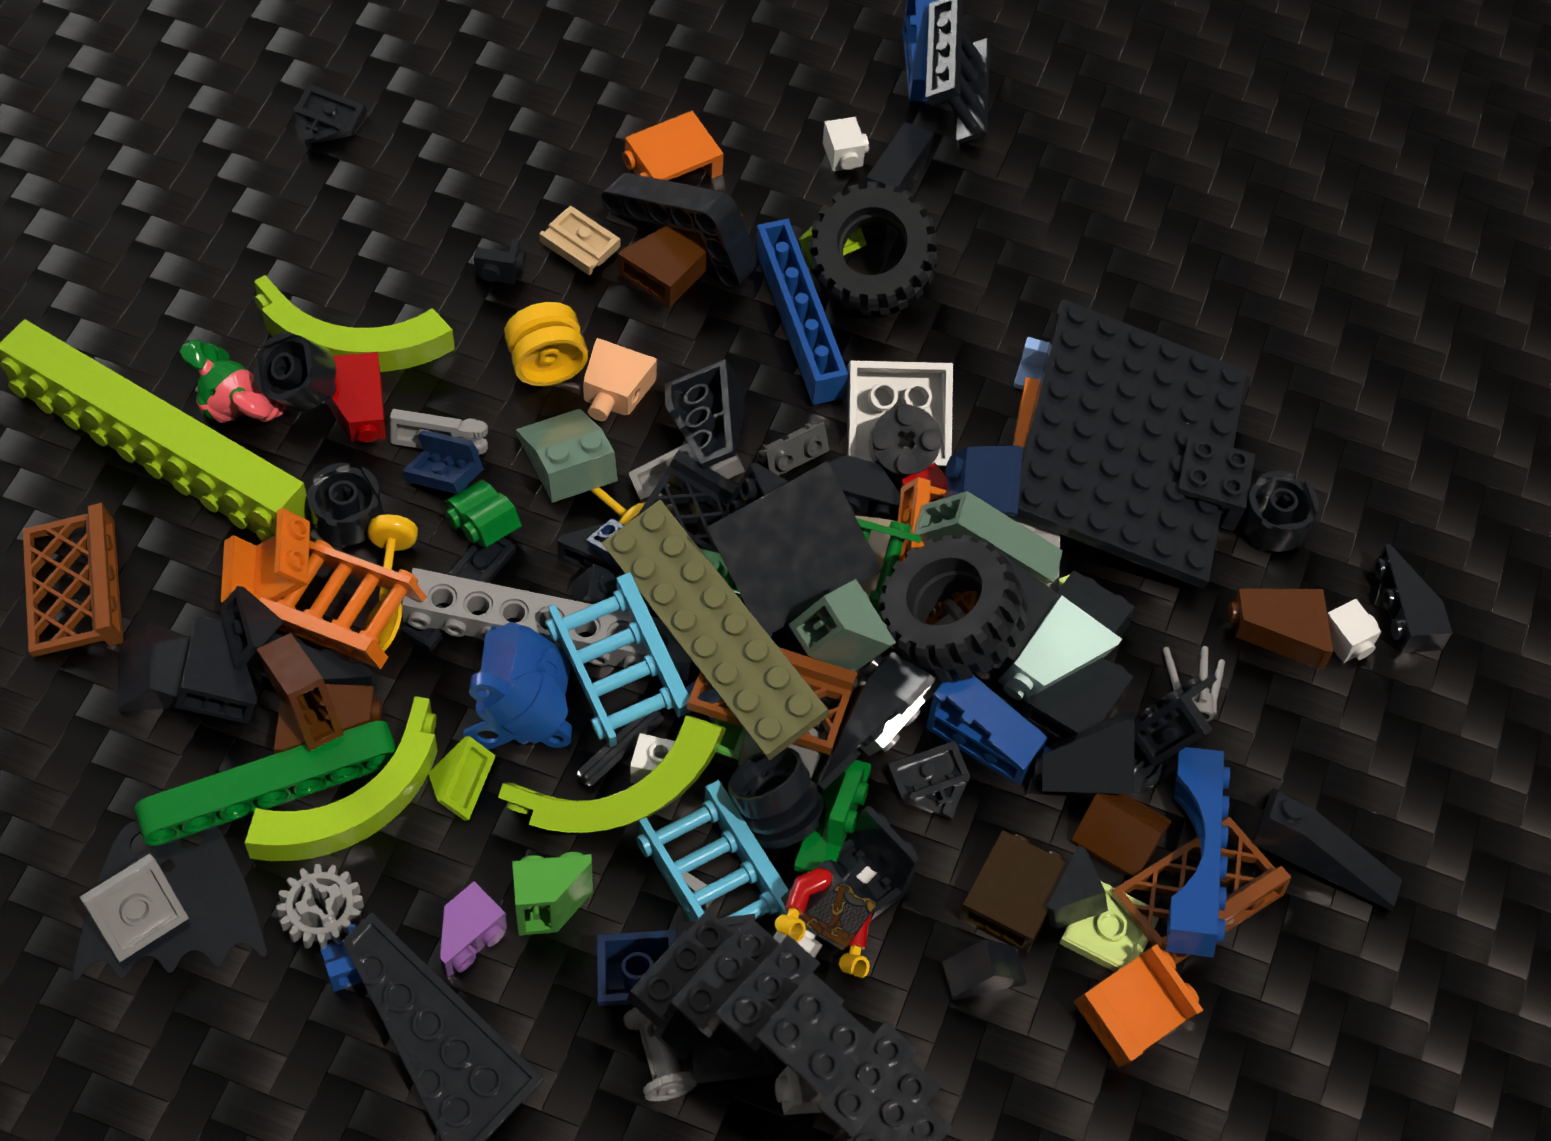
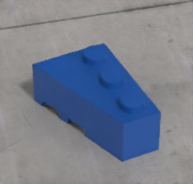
(916, 46)
(985, 727)

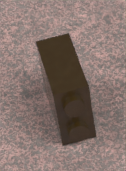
(1013, 891)

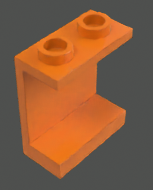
(673, 149)
(272, 566)
(1138, 1005)

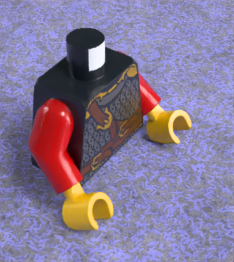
(834, 907)

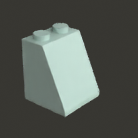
(1058, 648)

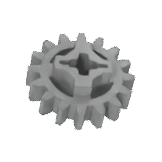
(332, 893)

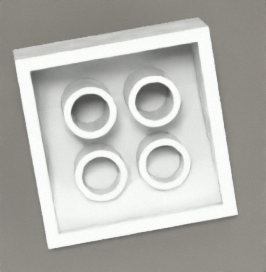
(882, 385)

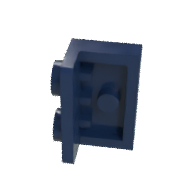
(444, 463)

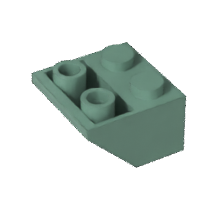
(843, 629)

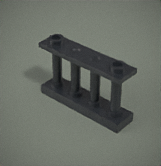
(957, 69)

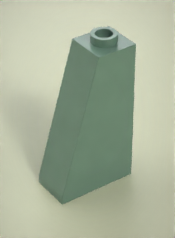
(973, 517)

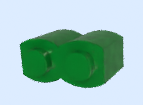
(482, 514)

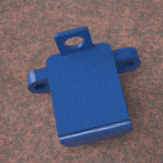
(521, 689)

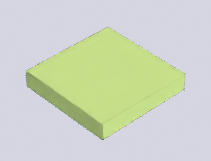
(1109, 936)

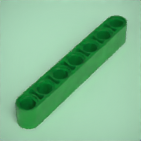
(263, 784)

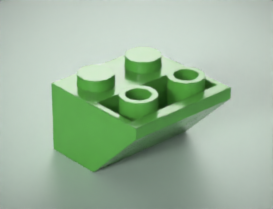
(550, 890)

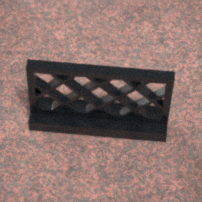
(698, 485)

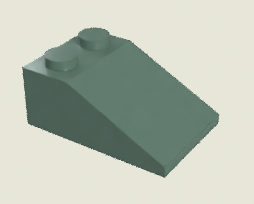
(569, 454)

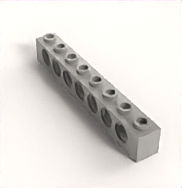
(531, 607)

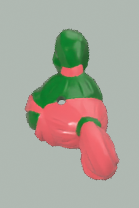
(232, 383)

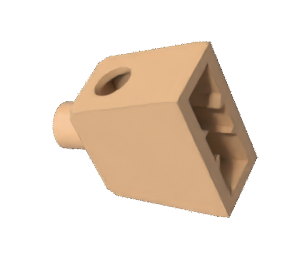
(616, 379)

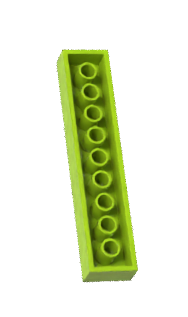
(149, 431)

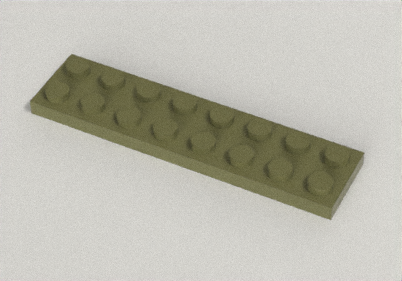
(716, 630)

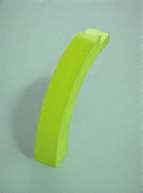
(397, 345)
(668, 781)
(357, 816)

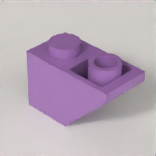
(468, 926)

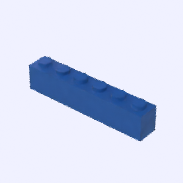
(801, 312)

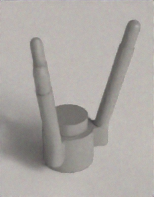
(1205, 700)

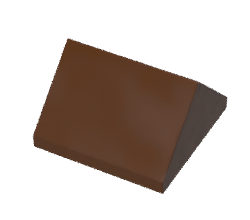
(1120, 832)

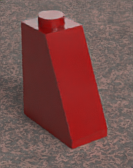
(359, 397)

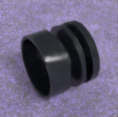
(777, 798)

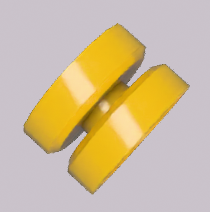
(546, 344)

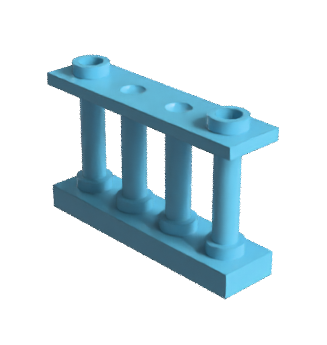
(640, 631)
(735, 838)

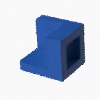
(340, 966)

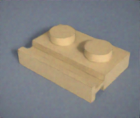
(579, 240)

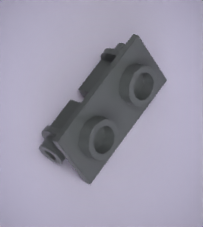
(796, 450)

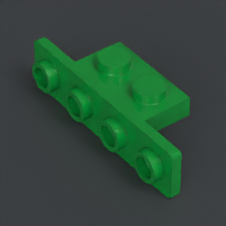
(840, 819)

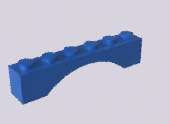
(1194, 909)

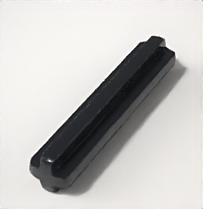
(607, 757)

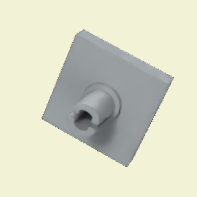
(134, 907)

